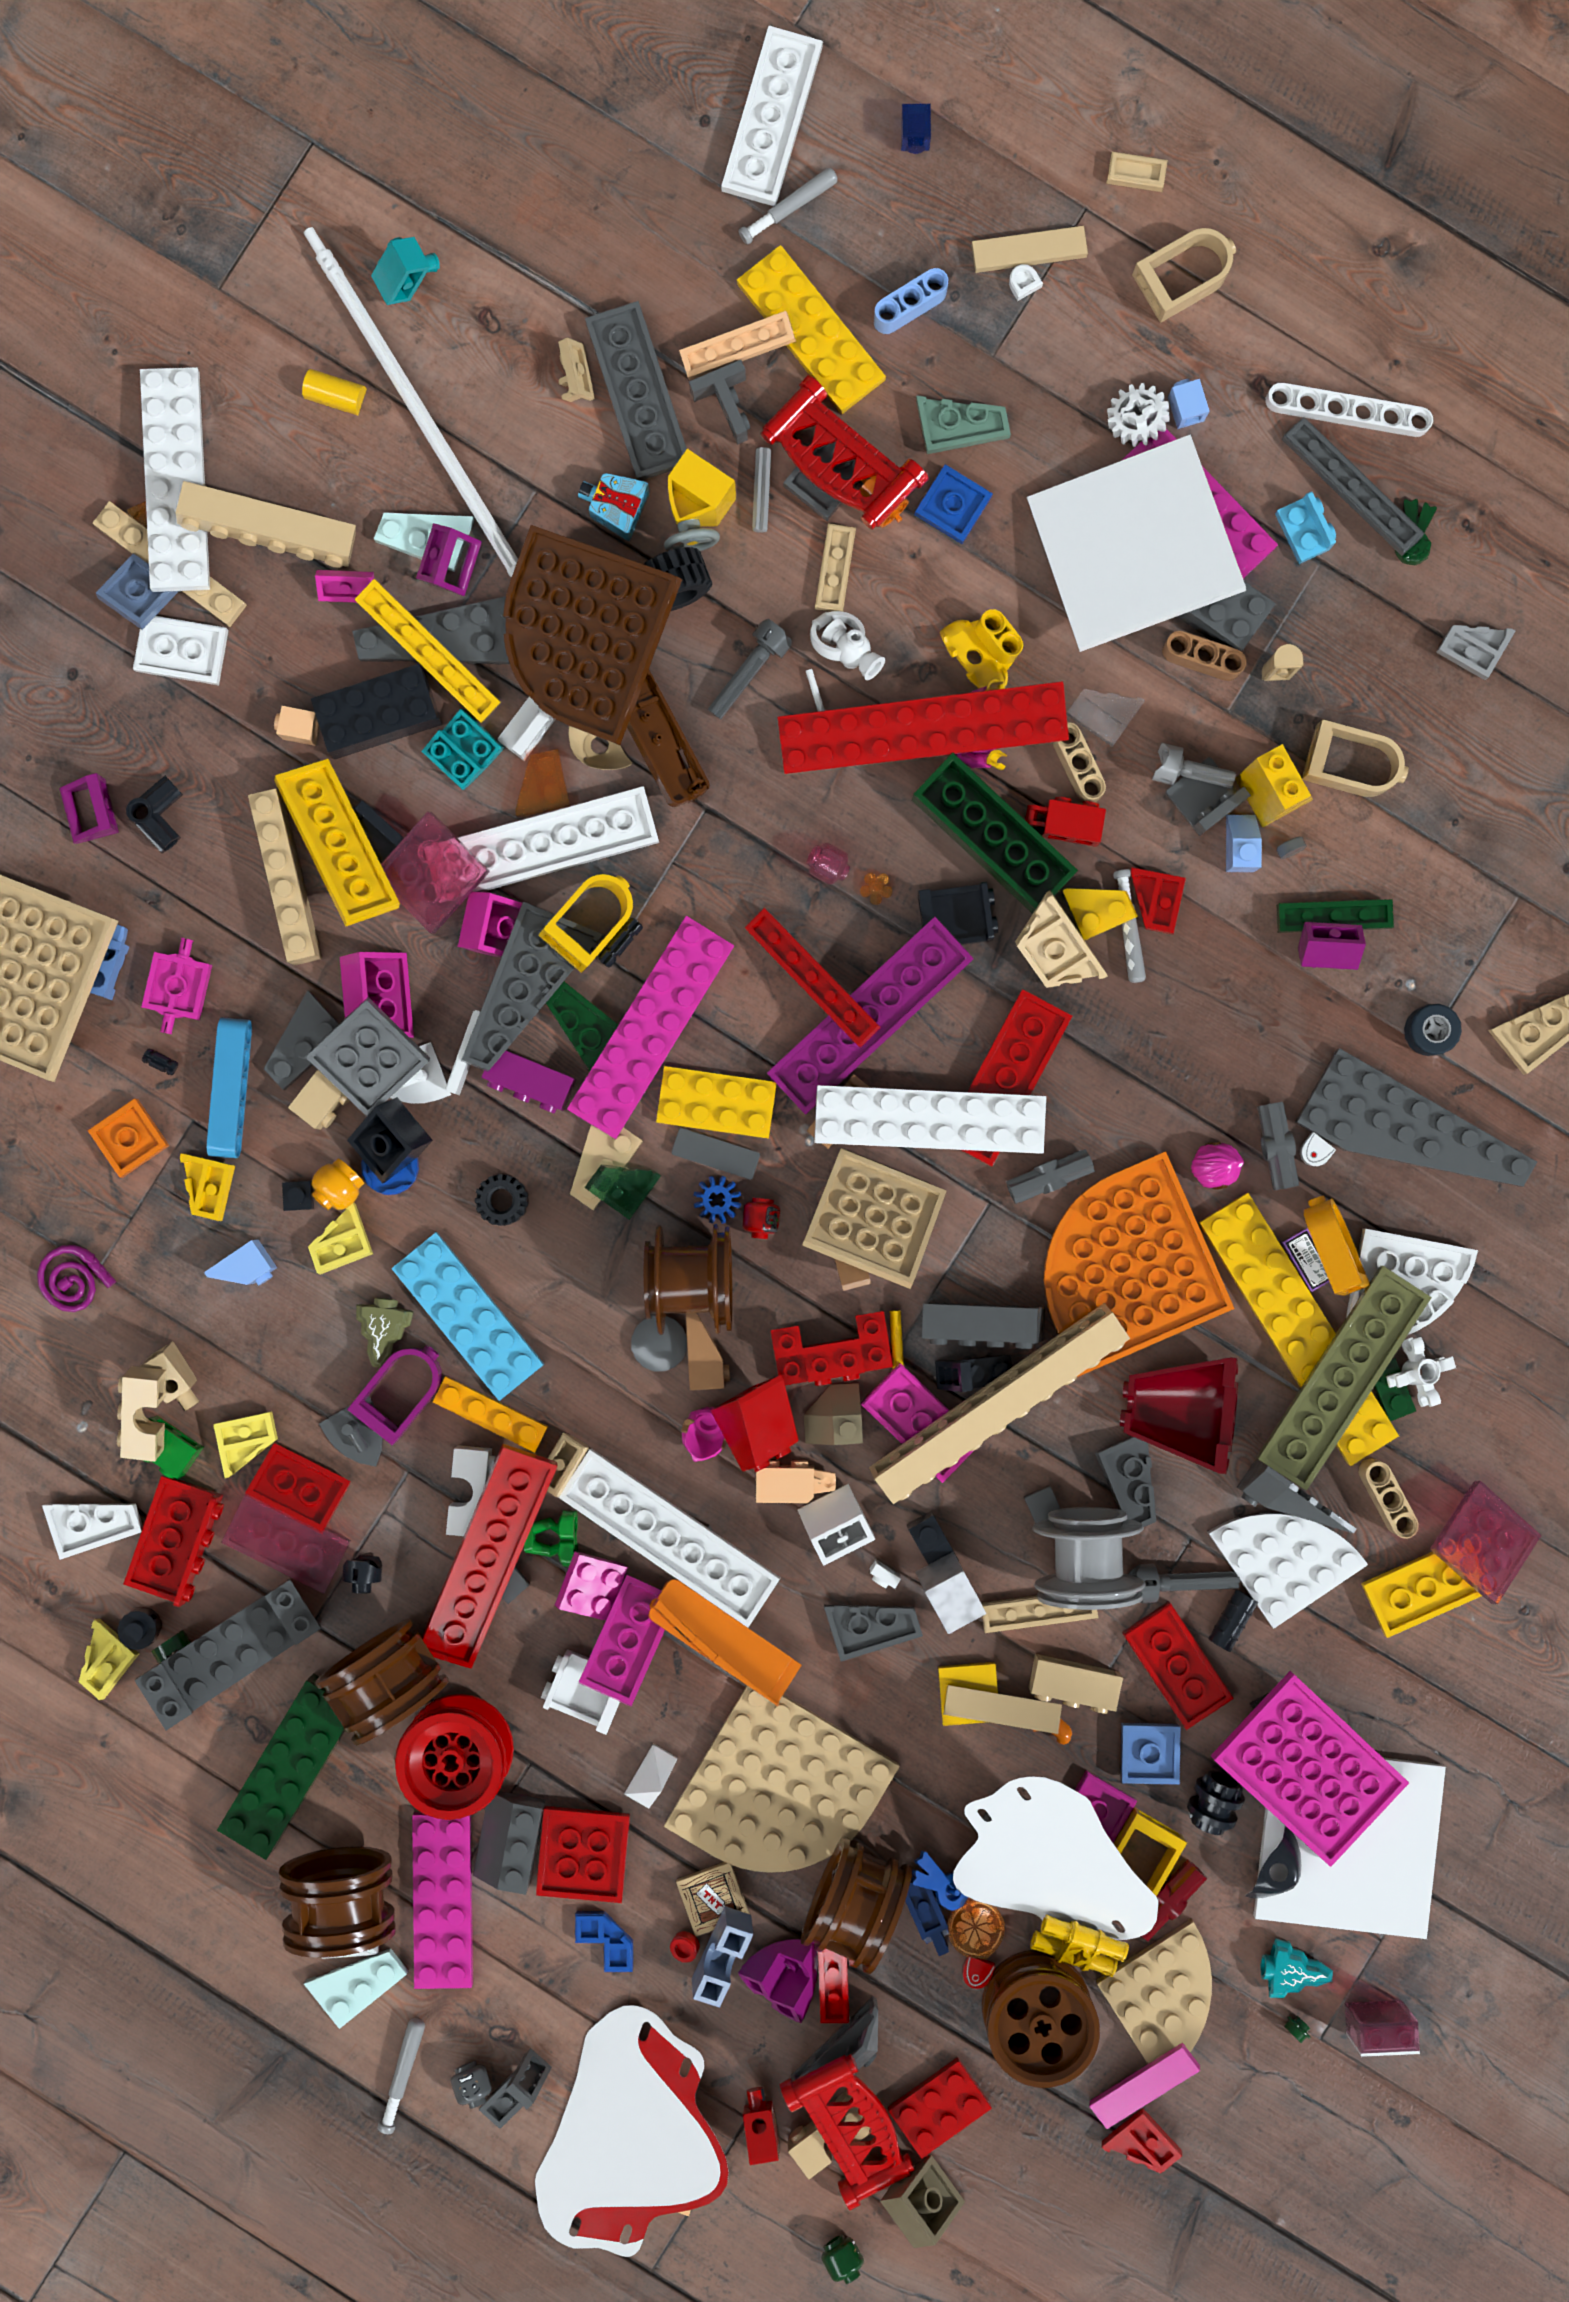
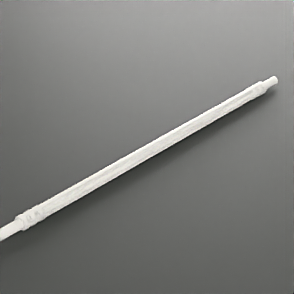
(413, 402)

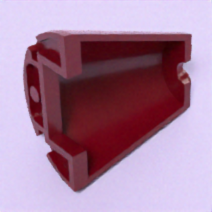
(1185, 1410)

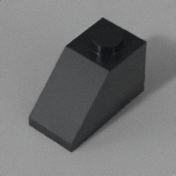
(930, 1538)

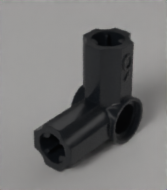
(154, 826)

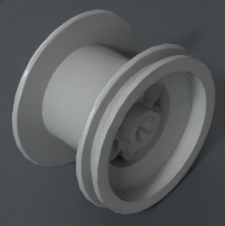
(1089, 1559)

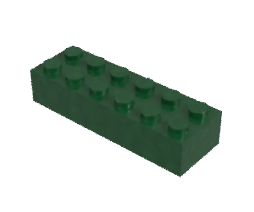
(993, 833)
(284, 1772)

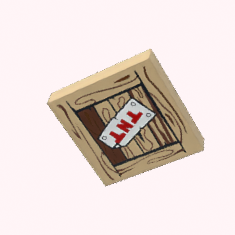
(707, 1894)

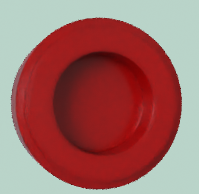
(684, 1947)

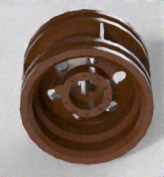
(382, 1682)
(337, 1902)
(856, 1905)

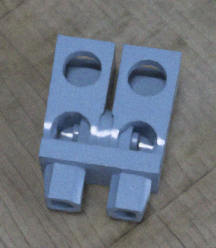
(111, 964)

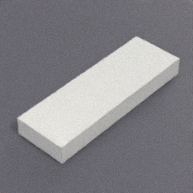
(460, 1068)

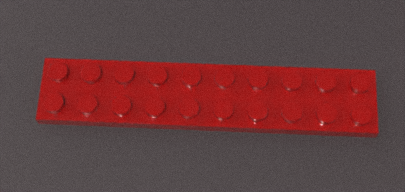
(924, 727)

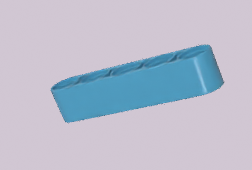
(229, 1087)

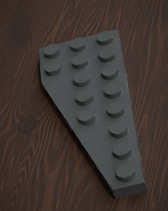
(1385, 1119)

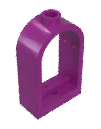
(374, 1418)

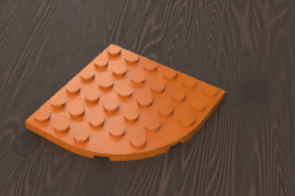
(1137, 1252)

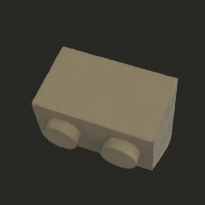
(923, 2203)

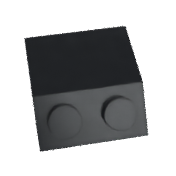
(389, 1139)

